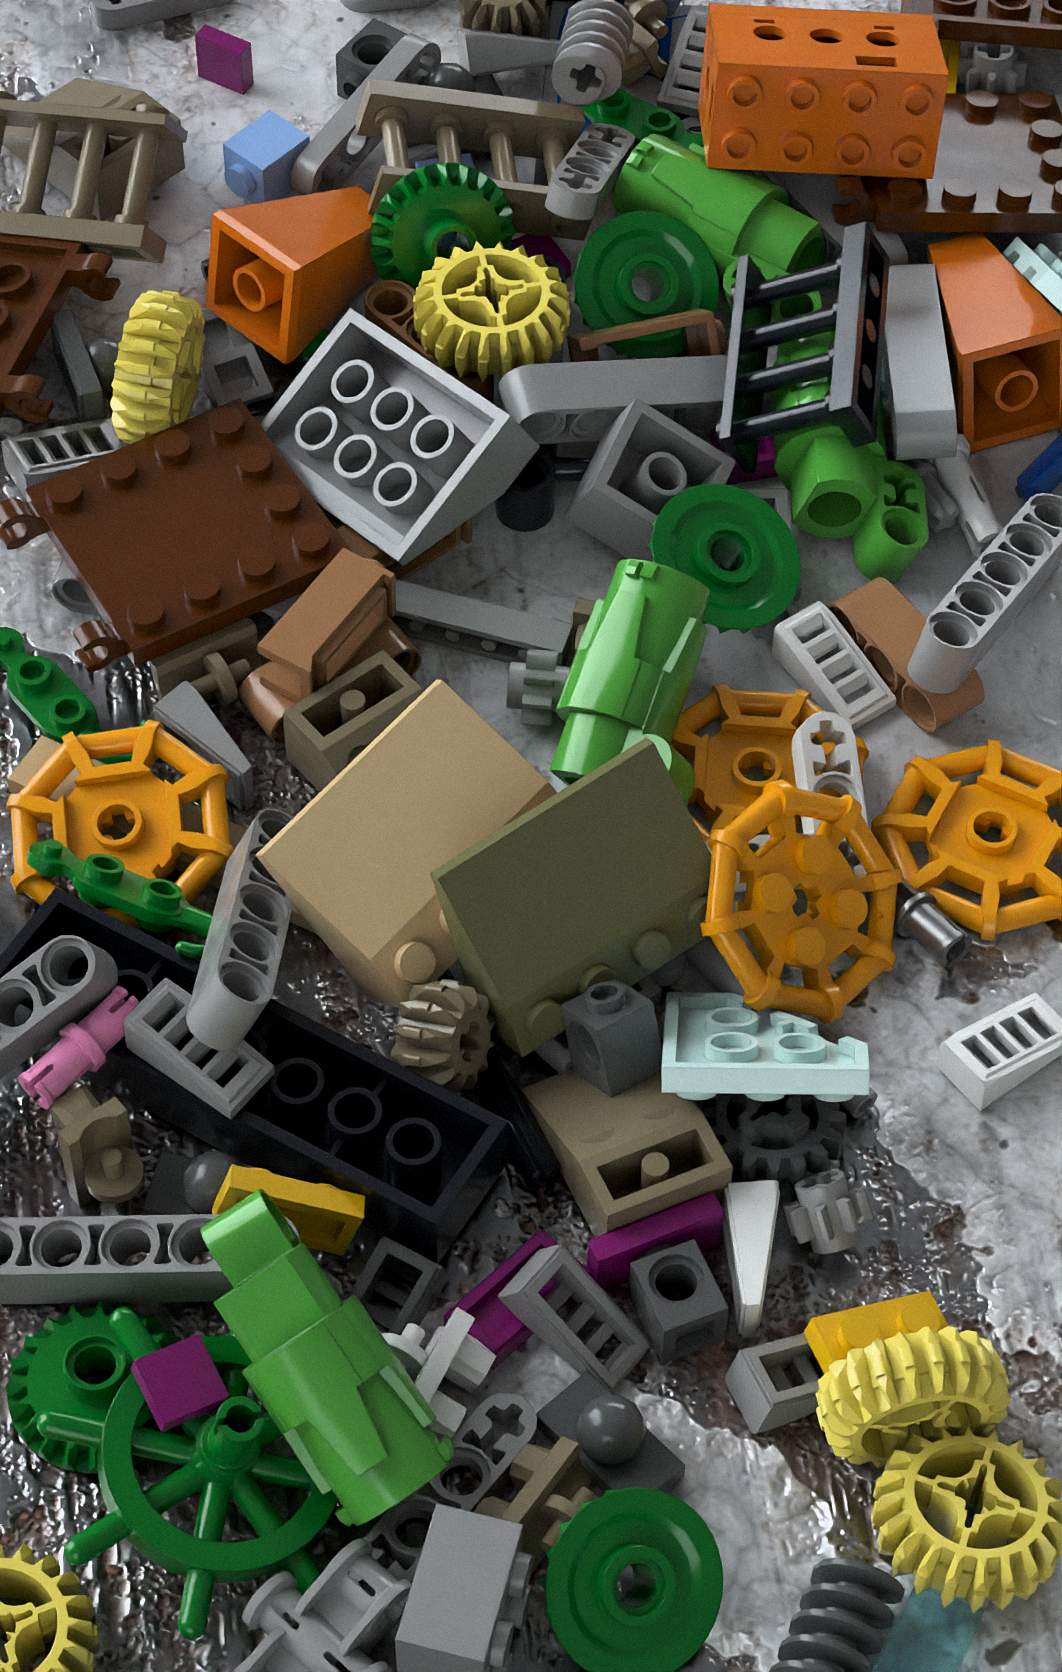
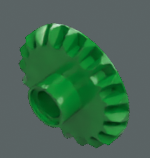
(425, 208)
(661, 253)
(742, 536)
(52, 1374)
(672, 1592)

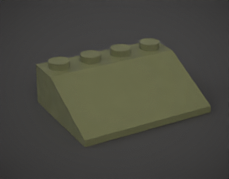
(577, 895)

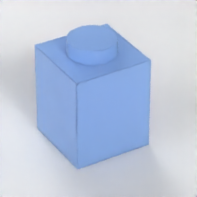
(262, 158)

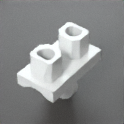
(447, 1354)

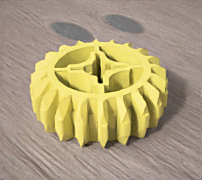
(491, 310)
(157, 365)
(910, 1388)
(924, 1512)
(59, 1616)

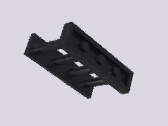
(851, 361)

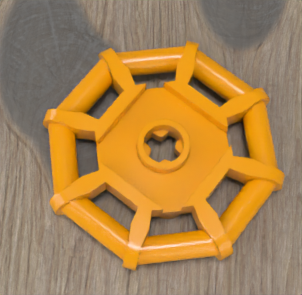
(743, 744)
(128, 791)
(960, 854)
(833, 902)

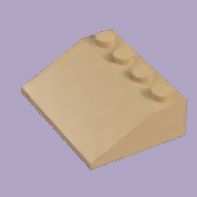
(375, 833)

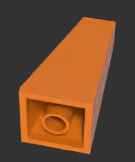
(289, 266)
(998, 344)

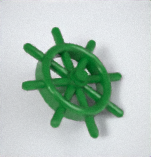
(217, 1461)

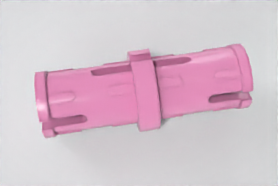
(79, 1049)

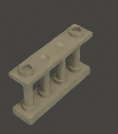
(478, 123)
(129, 233)

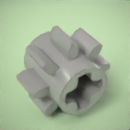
(992, 69)
(536, 686)
(828, 1212)

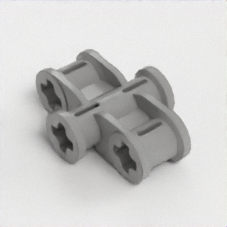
(333, 1616)

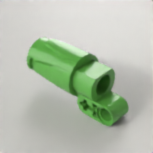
(728, 210)
(845, 487)
(633, 671)
(322, 1366)

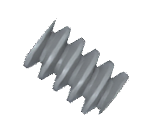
(592, 51)

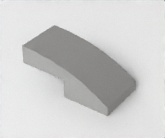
(231, 365)

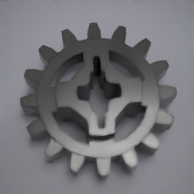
(774, 1136)

